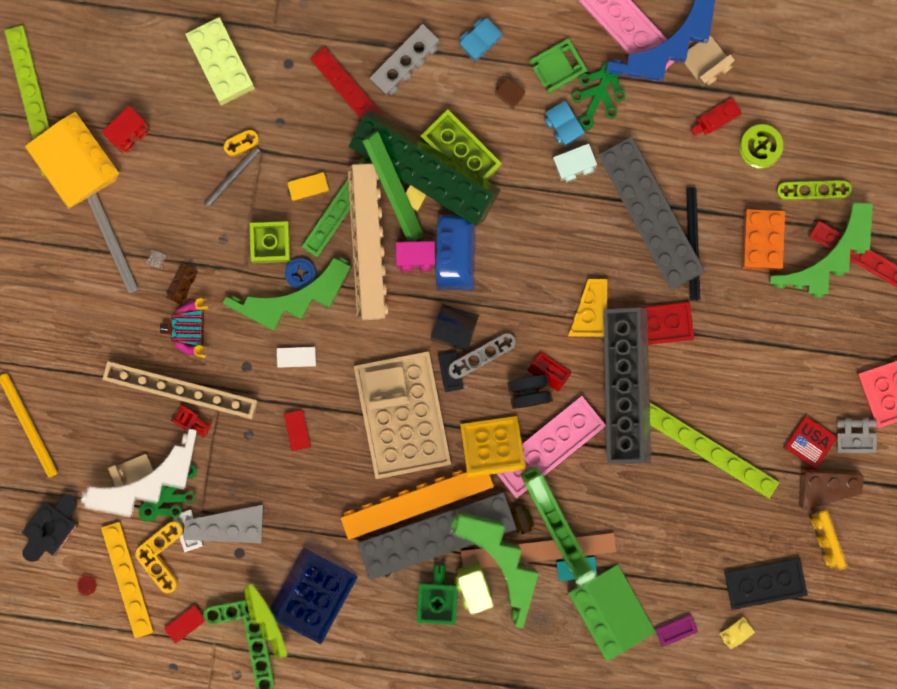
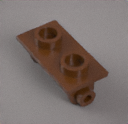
(178, 292)

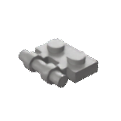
(857, 442)

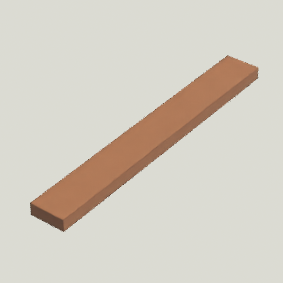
(544, 550)

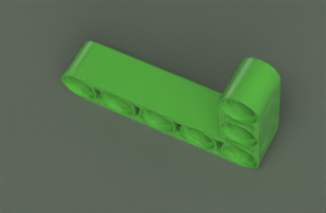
(242, 613)

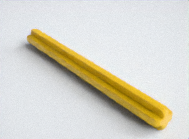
(28, 425)

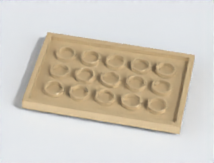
(407, 435)

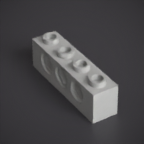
(420, 36)

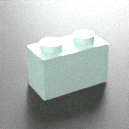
(574, 163)

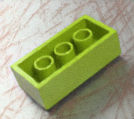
(458, 143)

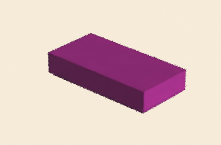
(676, 630)

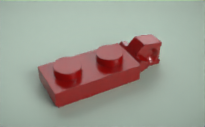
(717, 118)

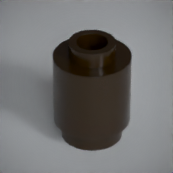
(522, 519)

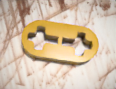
(239, 139)

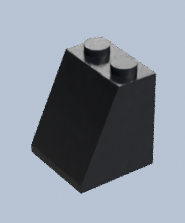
(454, 328)

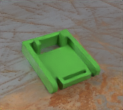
(554, 67)

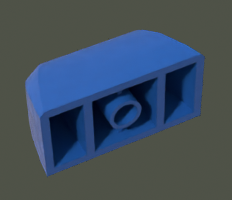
(455, 253)

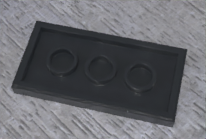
(765, 583)

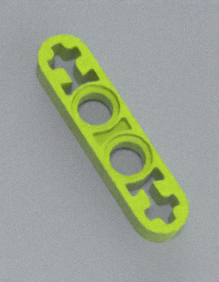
(814, 193)

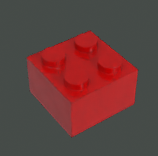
(126, 130)

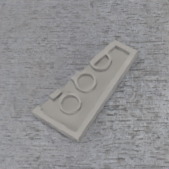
(232, 526)

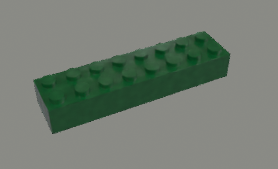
(429, 169)

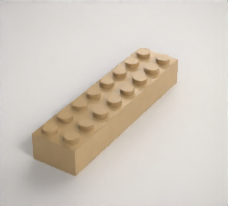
(366, 242)

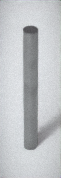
(232, 176)

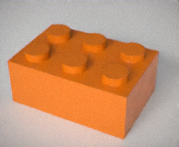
(763, 240)

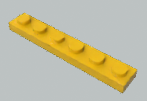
(127, 580)

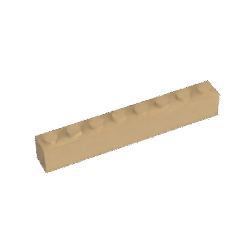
(180, 390)

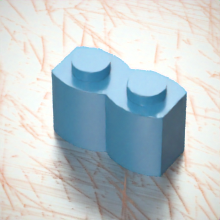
(480, 39)
(564, 124)

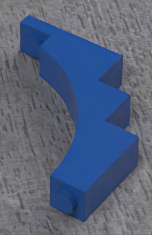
(652, 63)

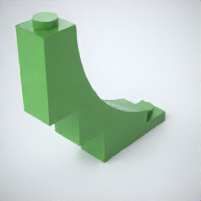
(271, 310)
(519, 579)

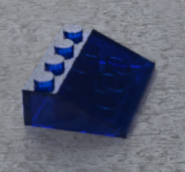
(312, 595)

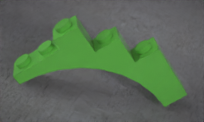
(816, 277)
(557, 526)

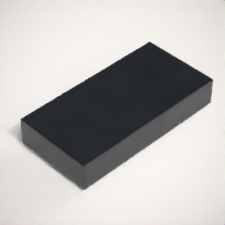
(449, 383)

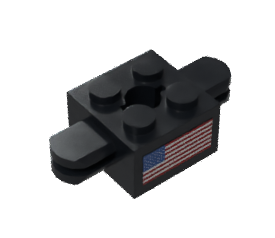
(49, 528)

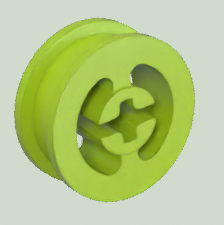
(770, 157)

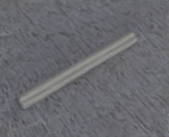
(112, 243)

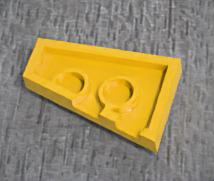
(590, 316)

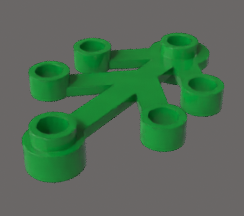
(600, 93)
(166, 496)

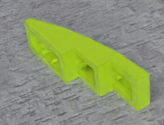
(261, 614)

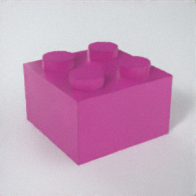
(415, 256)

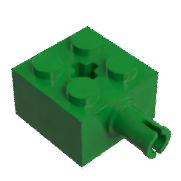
(437, 590)

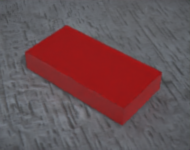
(297, 430)
(185, 624)

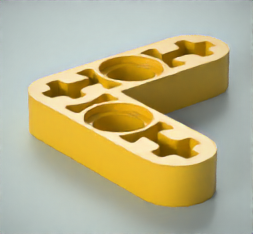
(154, 550)

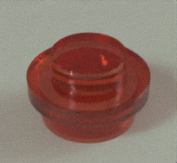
(87, 585)

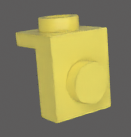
(737, 633)

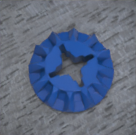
(292, 268)

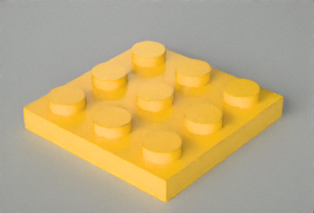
(492, 446)
(827, 539)

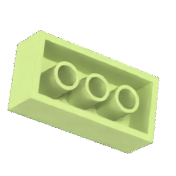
(220, 61)

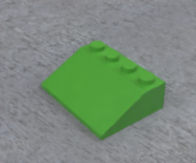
(611, 613)

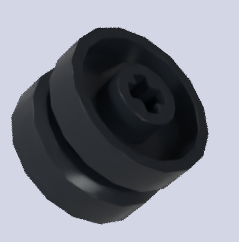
(529, 390)

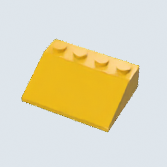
(72, 160)

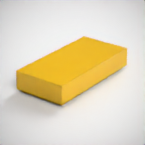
(308, 186)

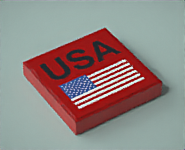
(810, 442)

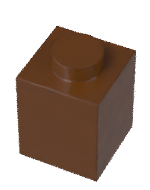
(509, 92)

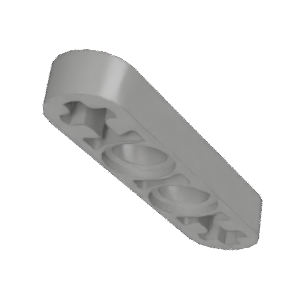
(482, 357)

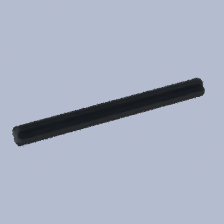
(692, 224)

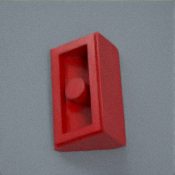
(546, 366)

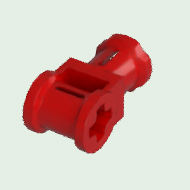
(190, 420)

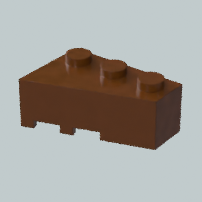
(828, 486)

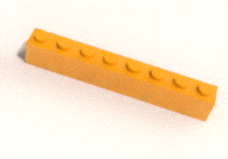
(413, 503)

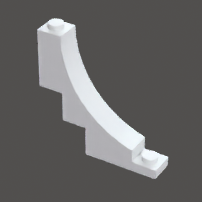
(170, 473)

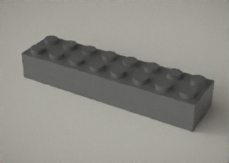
(651, 213)
(627, 386)
(427, 538)

